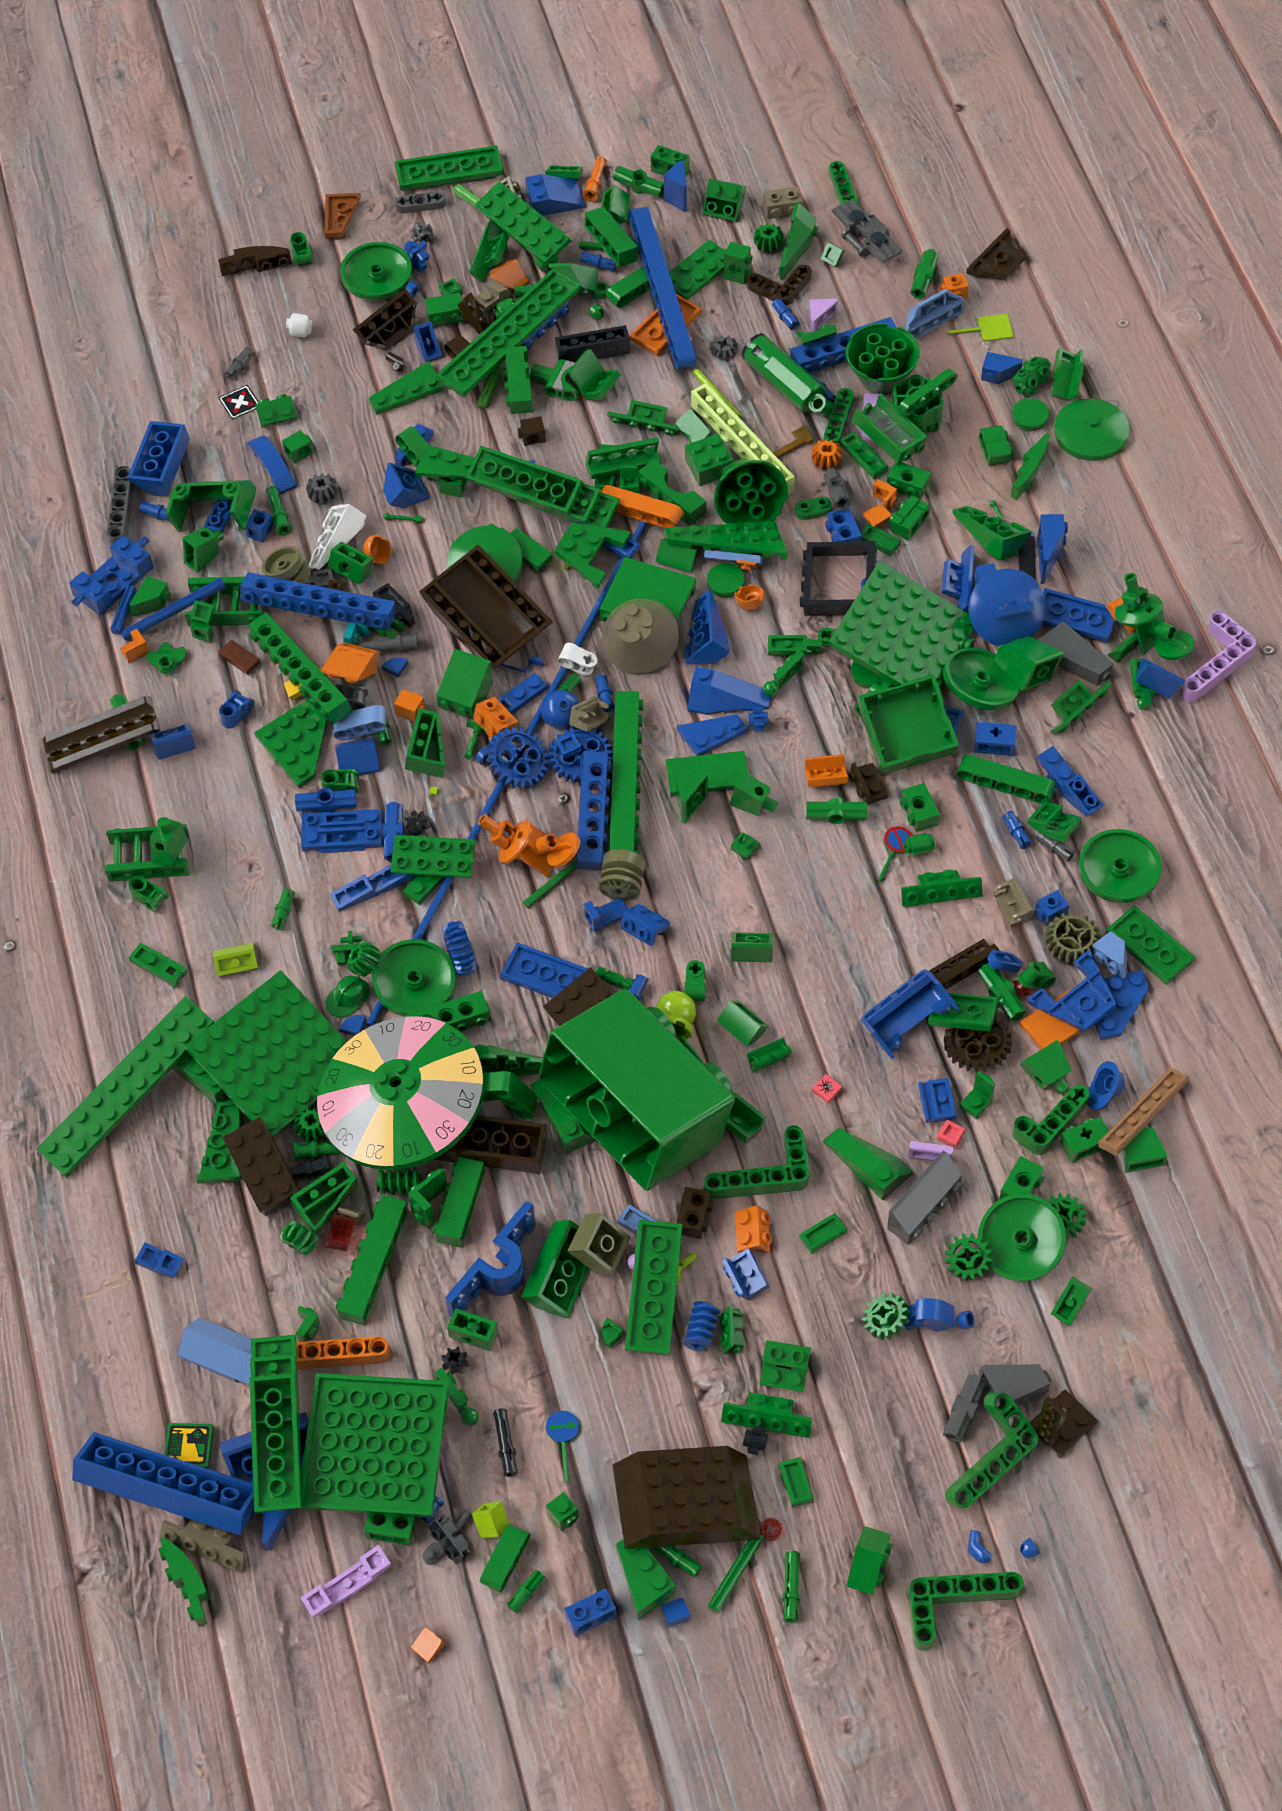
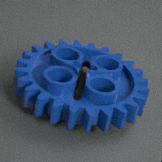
(586, 740)
(532, 769)

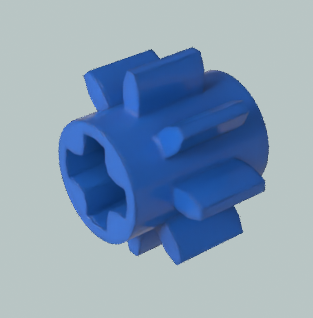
(758, 719)

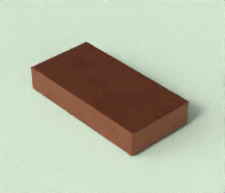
(239, 657)

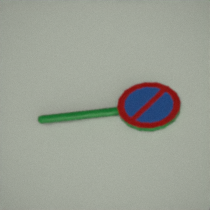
(894, 841)

